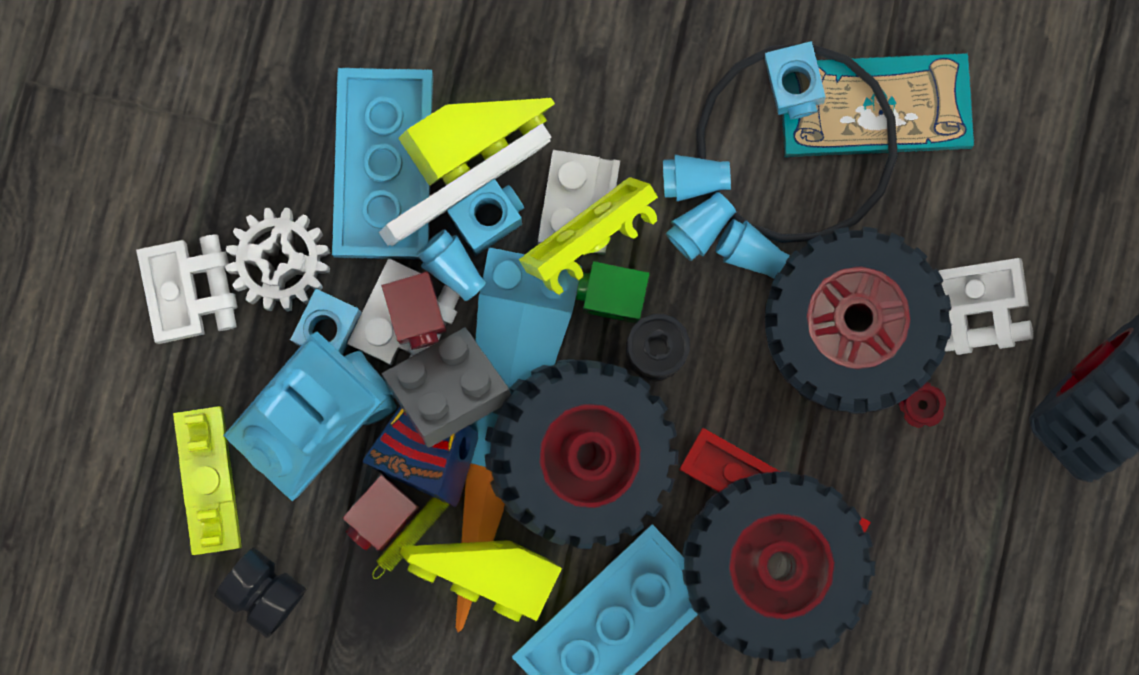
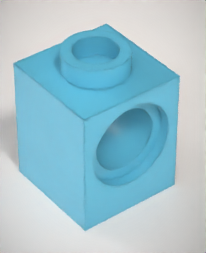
(795, 59)
(480, 236)
(327, 307)

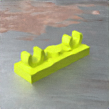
(590, 232)
(207, 480)

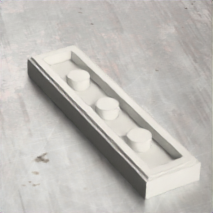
(465, 185)

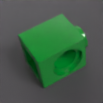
(613, 292)

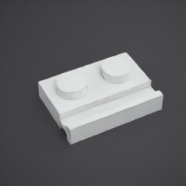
(572, 187)

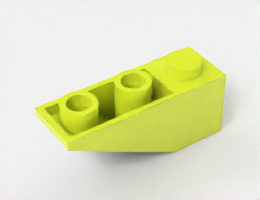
(462, 131)
(494, 569)

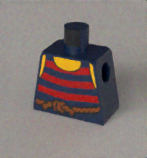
(432, 470)

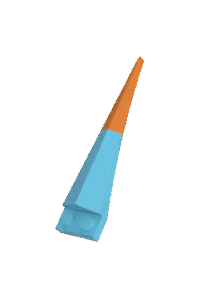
(517, 331)

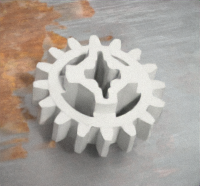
(257, 255)

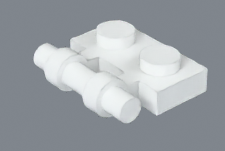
(985, 289)
(172, 292)
(375, 330)

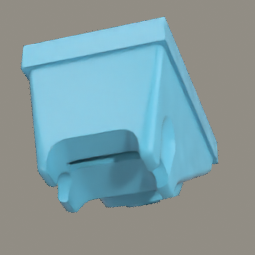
(304, 416)

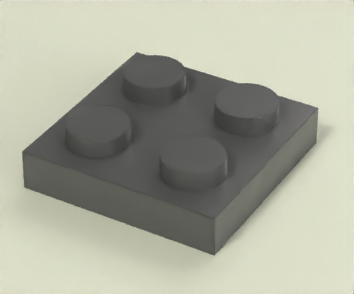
(447, 387)

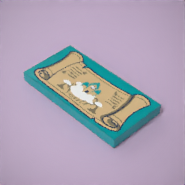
(924, 92)

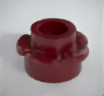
(931, 414)

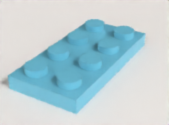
(372, 168)
(617, 617)

